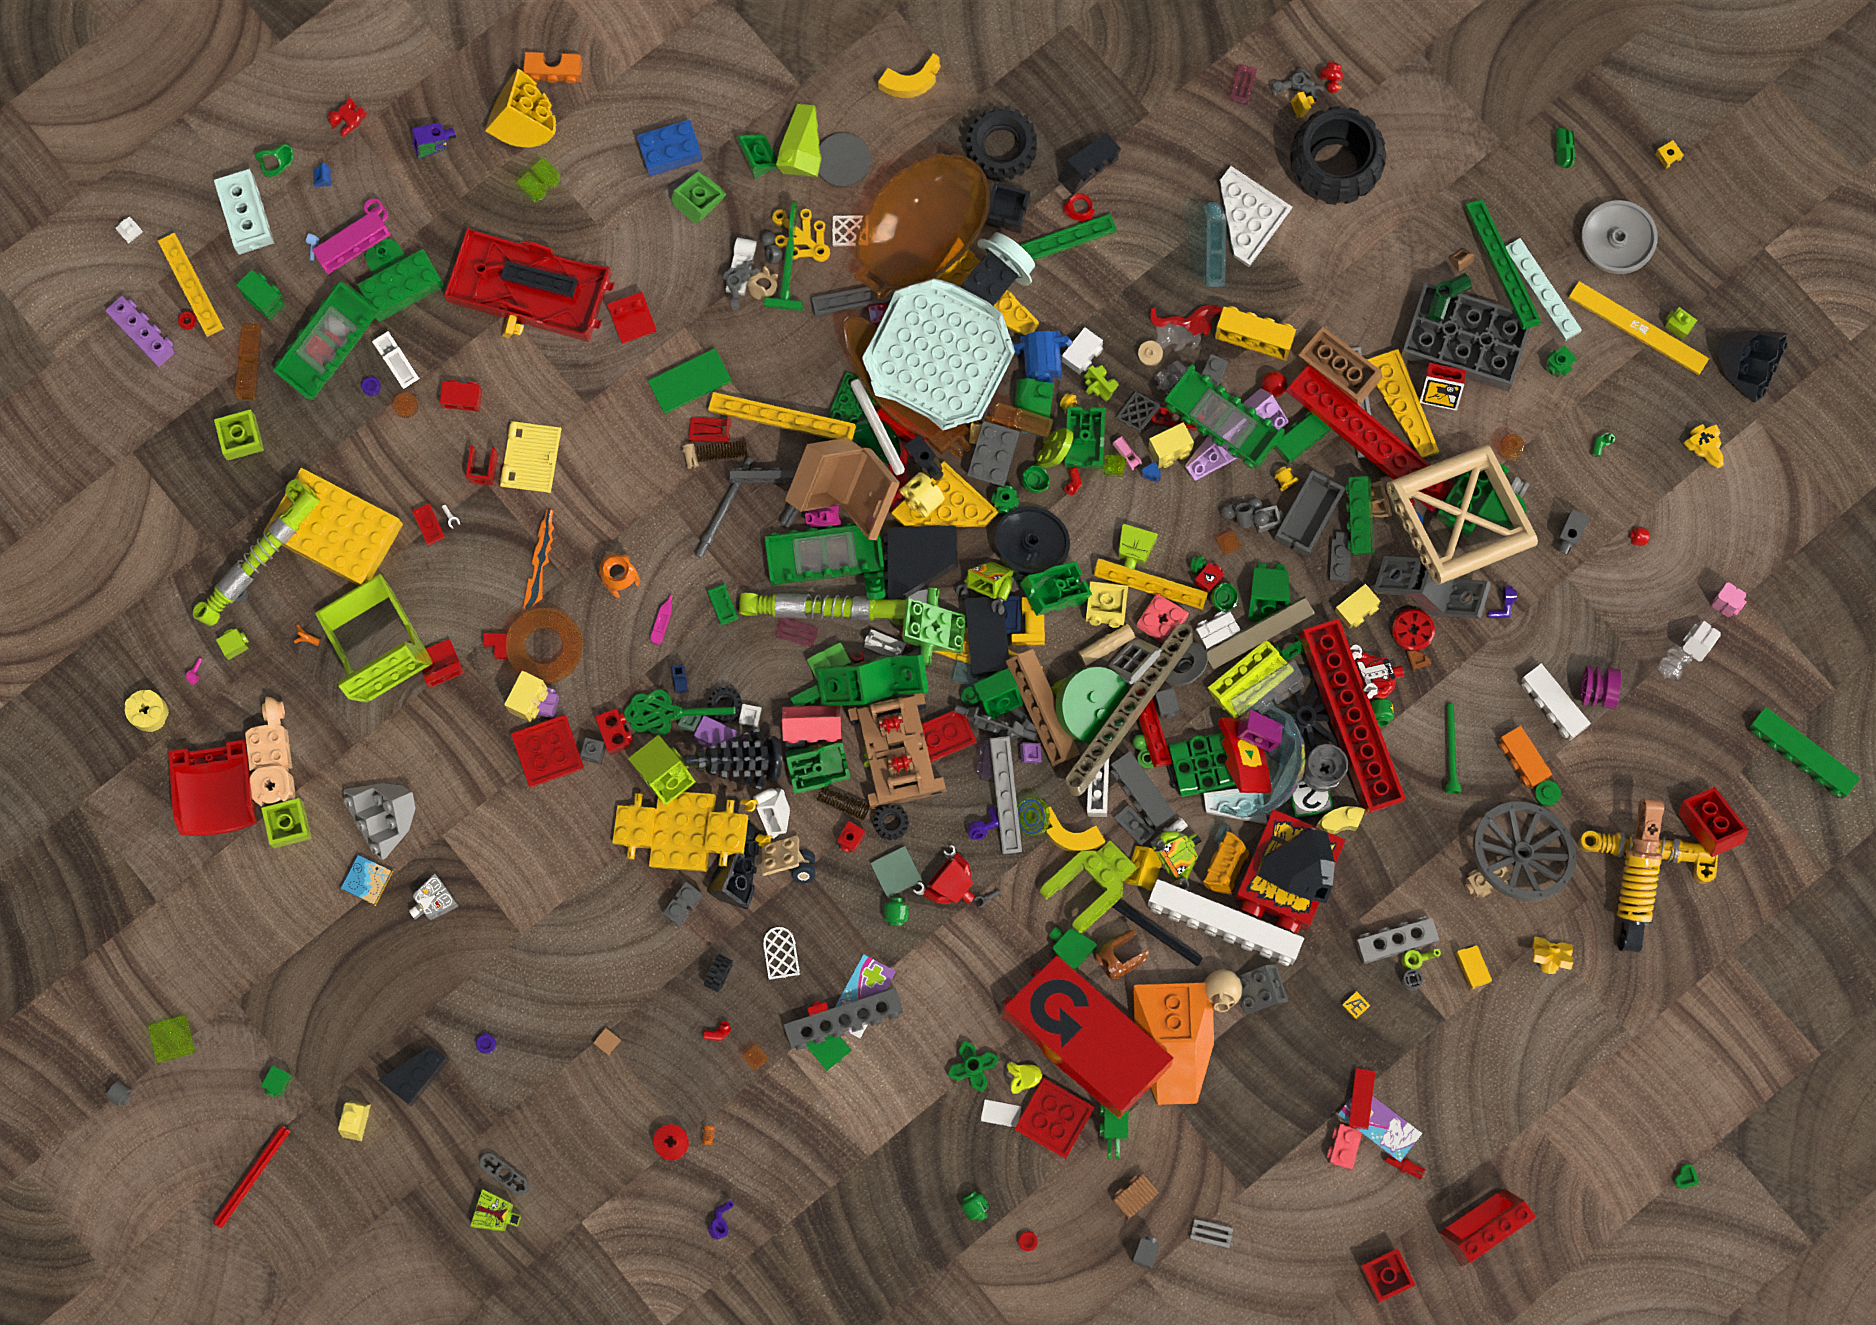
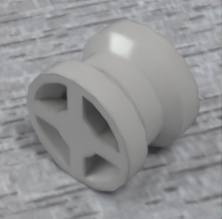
(1519, 487)

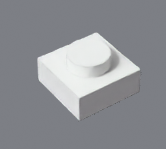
(750, 715)

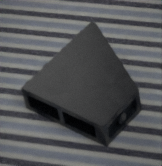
(918, 558)

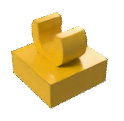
(1301, 104)
(511, 328)

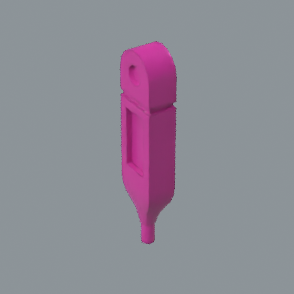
(662, 622)

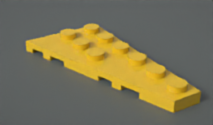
(1015, 315)

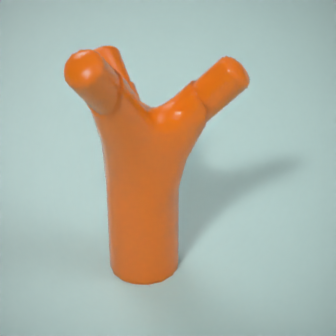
(305, 637)

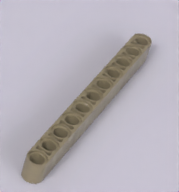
(1128, 718)

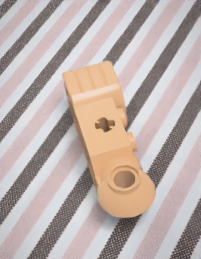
(270, 757)

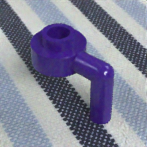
(1508, 596)
(978, 829)
(718, 1227)

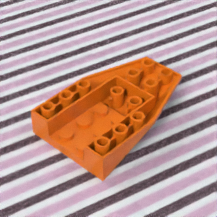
(1182, 1024)

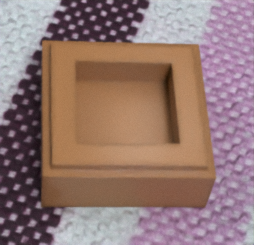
(607, 1041)

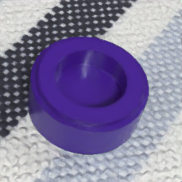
(371, 386)
(486, 1043)

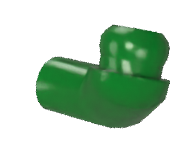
(1601, 442)

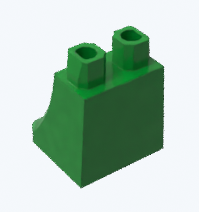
(1268, 591)

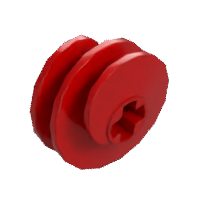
(664, 1134)

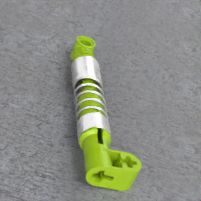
(278, 533)
(799, 606)

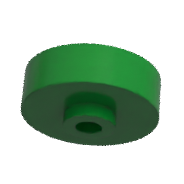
(1547, 793)

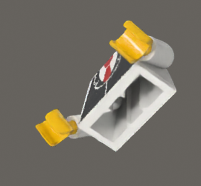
(773, 812)

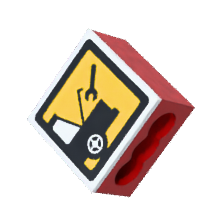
(1443, 386)

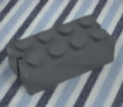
(1309, 514)

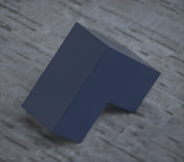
(680, 678)

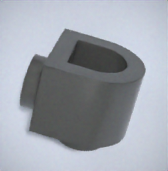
(119, 1094)

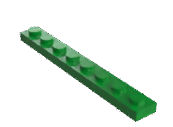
(1502, 264)

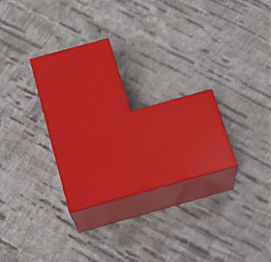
(498, 642)

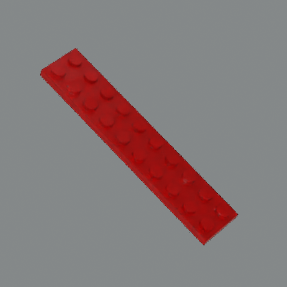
(1361, 430)

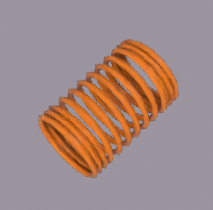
(708, 1141)

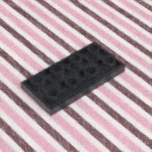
(986, 636)

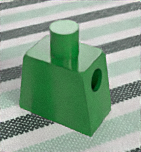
(1072, 947)

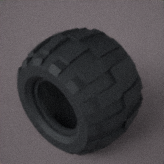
(1341, 128)

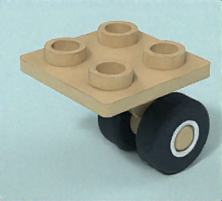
(786, 855)

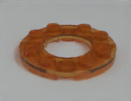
(549, 619)

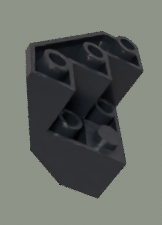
(1752, 360)
(1301, 866)

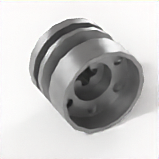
(1326, 758)

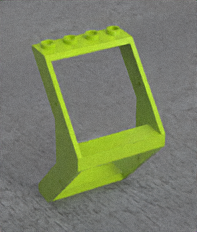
(388, 668)

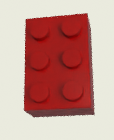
(1713, 822)

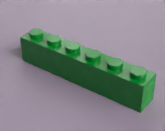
(1804, 753)

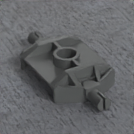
(1001, 728)

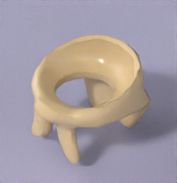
(759, 291)

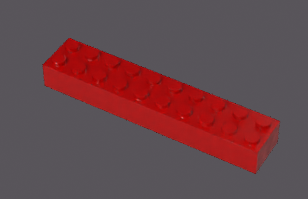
(1352, 716)

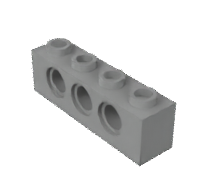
(1369, 953)

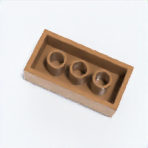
(1341, 365)

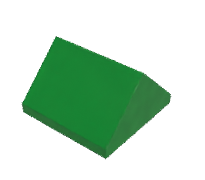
(757, 154)

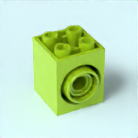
(662, 769)

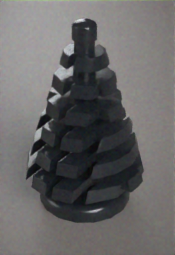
(741, 759)

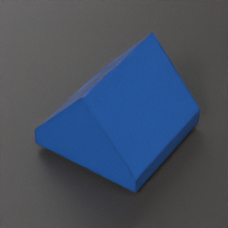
(322, 175)
(1151, 472)

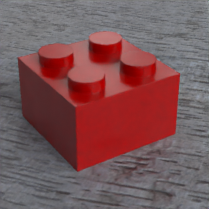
(1387, 1275)

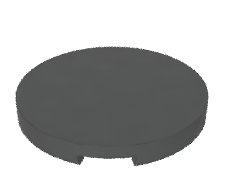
(844, 160)

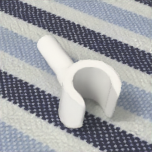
(449, 516)

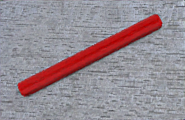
(251, 1177)

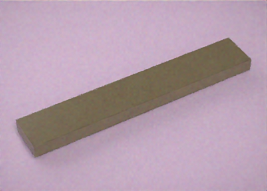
(1259, 632)

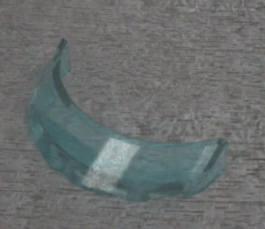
(1288, 773)

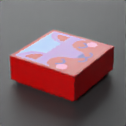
(876, 313)

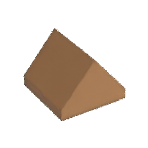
(1462, 259)

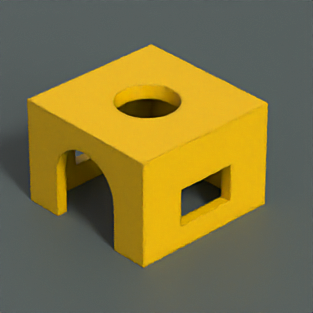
(1668, 160)

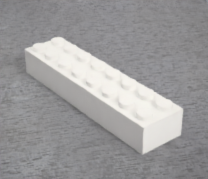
(1225, 922)

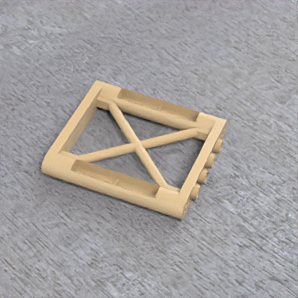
(1446, 568)

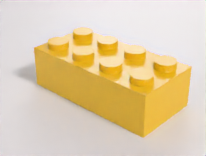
(1255, 333)

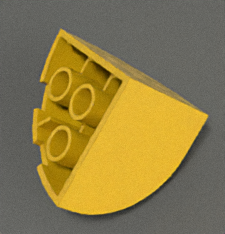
(521, 114)

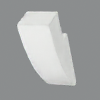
(395, 360)

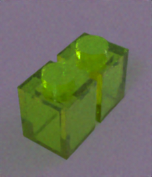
(533, 187)

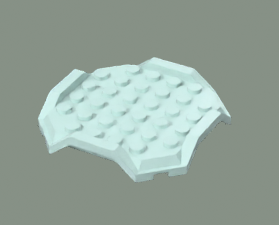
(939, 352)

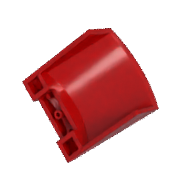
(211, 790)

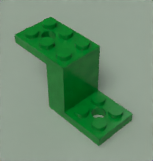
(872, 680)

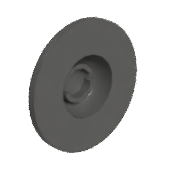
(1189, 666)

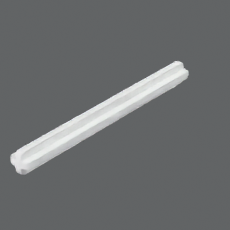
(877, 427)

